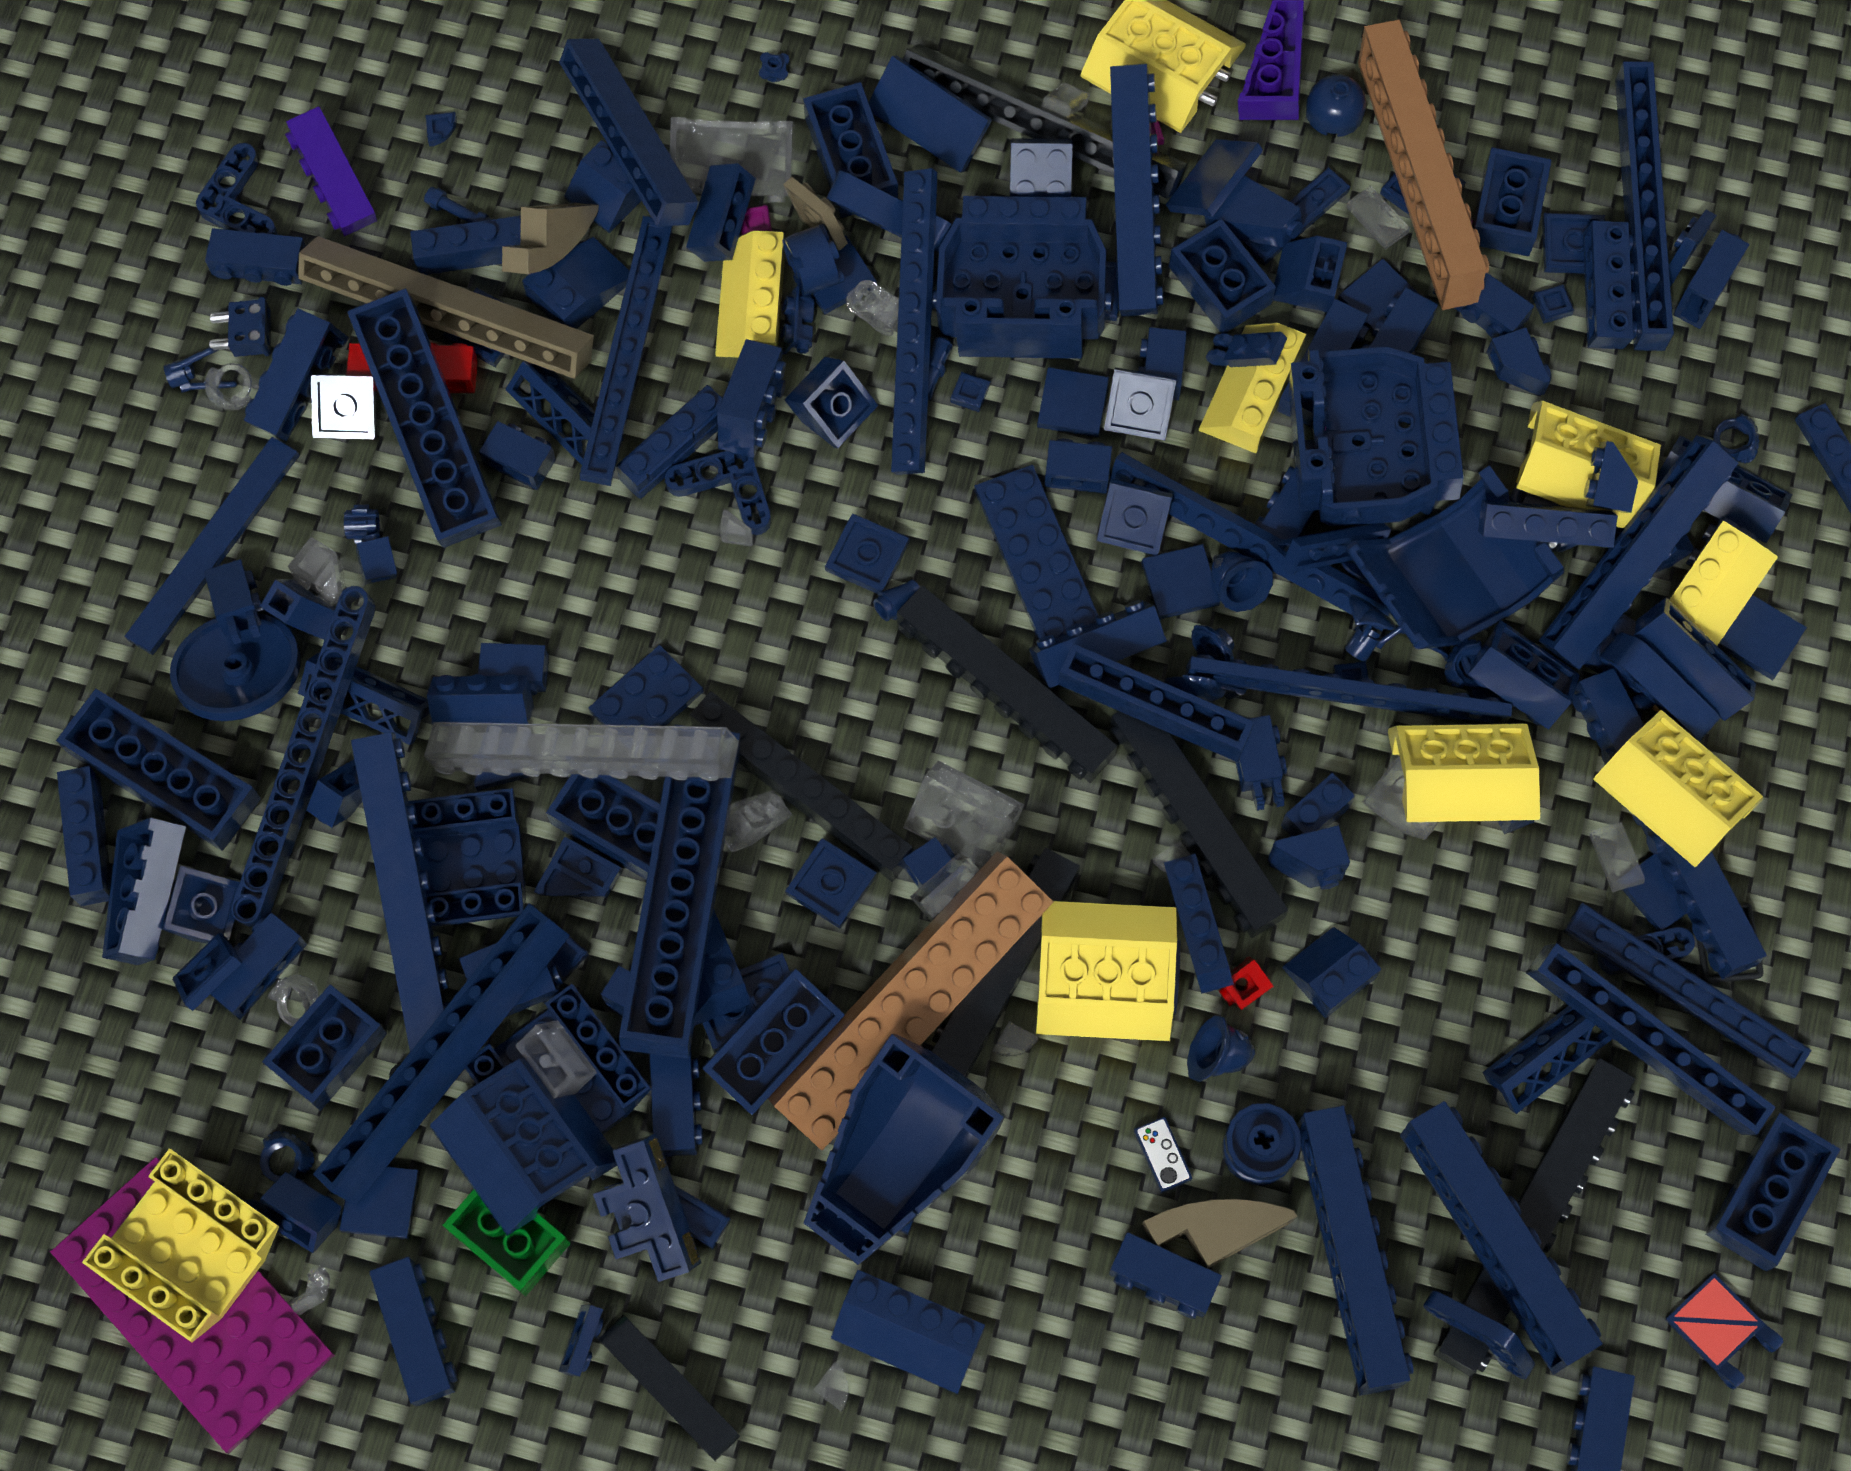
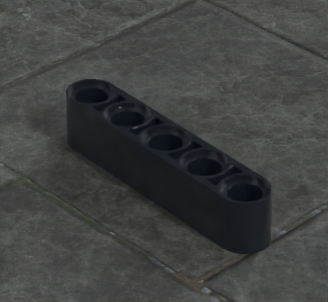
(669, 1387)

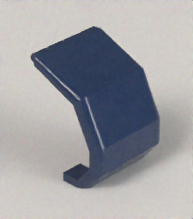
(1451, 580)

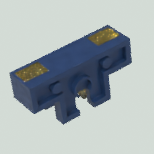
(648, 1210)

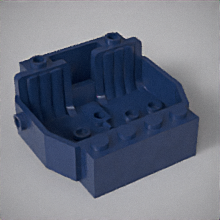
(981, 286)
(1365, 399)

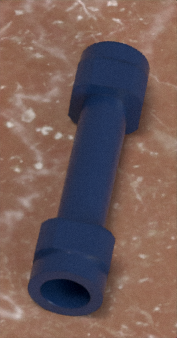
(438, 199)

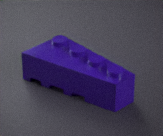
(1275, 74)
(330, 171)

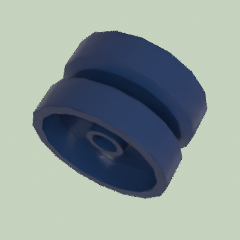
(1251, 1161)

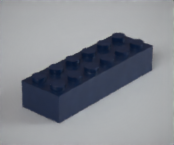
(159, 769)

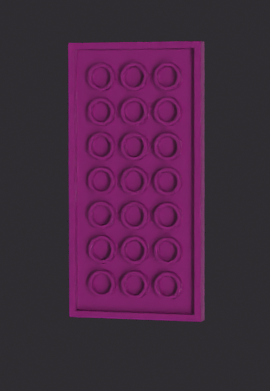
(235, 1368)

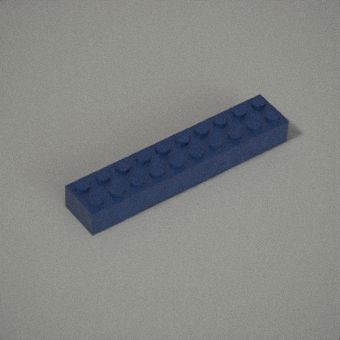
(676, 915)

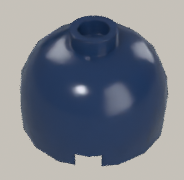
(1336, 105)

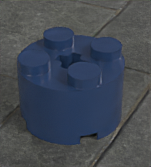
(813, 259)

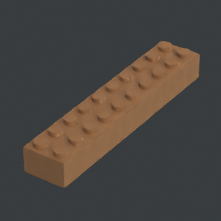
(1422, 165)
(913, 993)

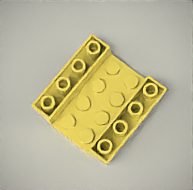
(1173, 44)
(1563, 452)
(1467, 772)
(1677, 788)
(1107, 971)
(185, 1248)

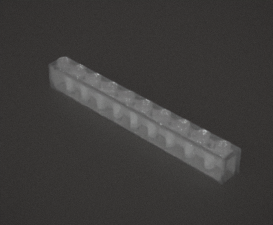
(582, 750)

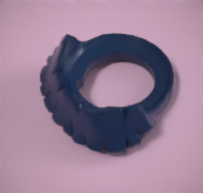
(1746, 425)
(1453, 673)
(303, 1160)

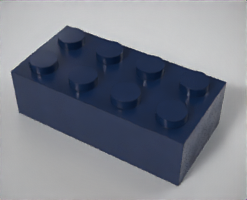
(849, 138)
(608, 819)
(773, 1041)
(1773, 1192)

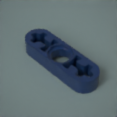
(1666, 937)

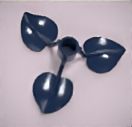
(1365, 616)

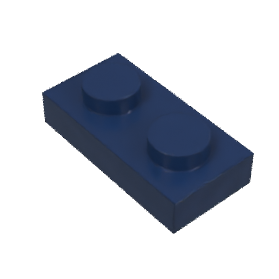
(577, 1354)

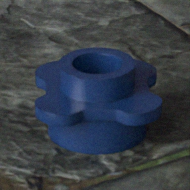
(777, 73)

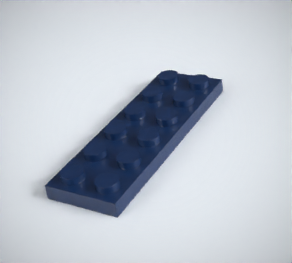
(1035, 552)

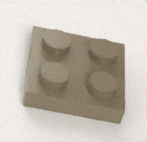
(815, 210)

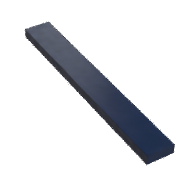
(212, 545)
(1687, 991)

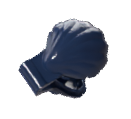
(1220, 646)

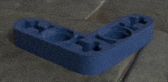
(226, 196)
(735, 476)
(1500, 1340)

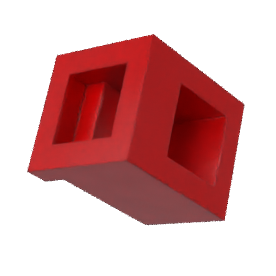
(1256, 984)

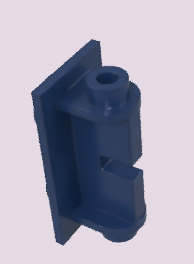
(793, 332)

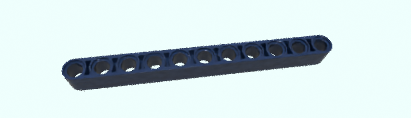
(308, 771)

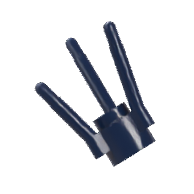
(181, 372)

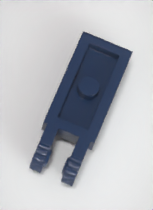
(1247, 349)

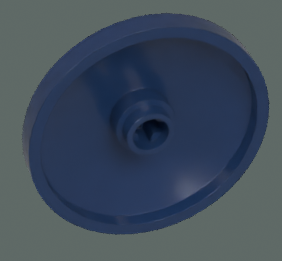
(233, 679)

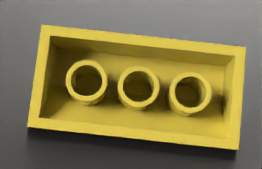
(751, 293)
(1251, 393)
(1722, 580)

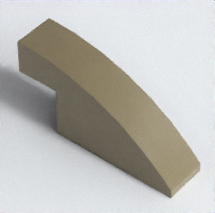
(547, 235)
(1218, 1226)

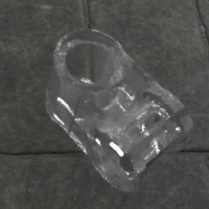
(878, 307)

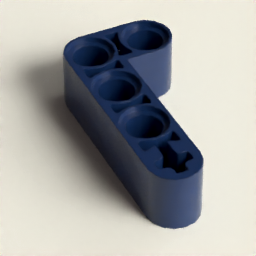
(876, 206)
(1660, 684)

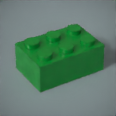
(517, 1258)

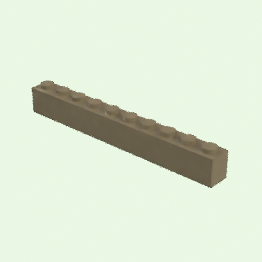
(449, 307)

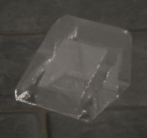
(734, 530)

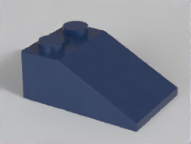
(577, 284)

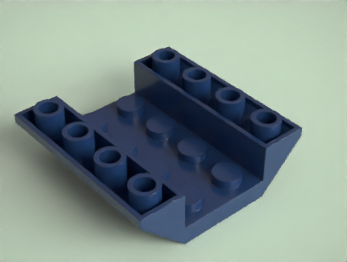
(472, 856)
(615, 1086)
(521, 1143)

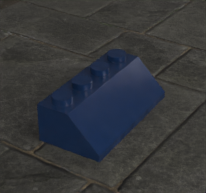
(1742, 499)
(907, 1331)

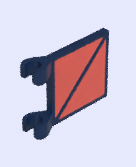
(1719, 1325)

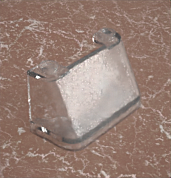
(758, 147)

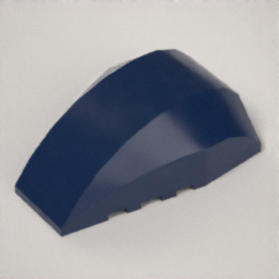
(899, 1148)

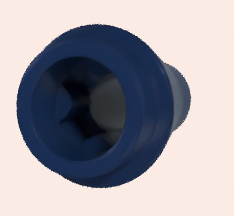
(893, 599)

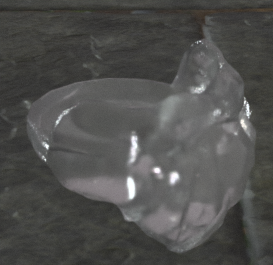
(213, 380)
(280, 993)

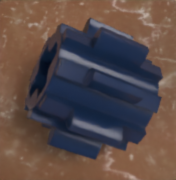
(361, 522)

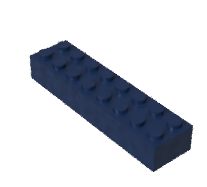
(424, 418)
(1500, 1237)
(1353, 1251)

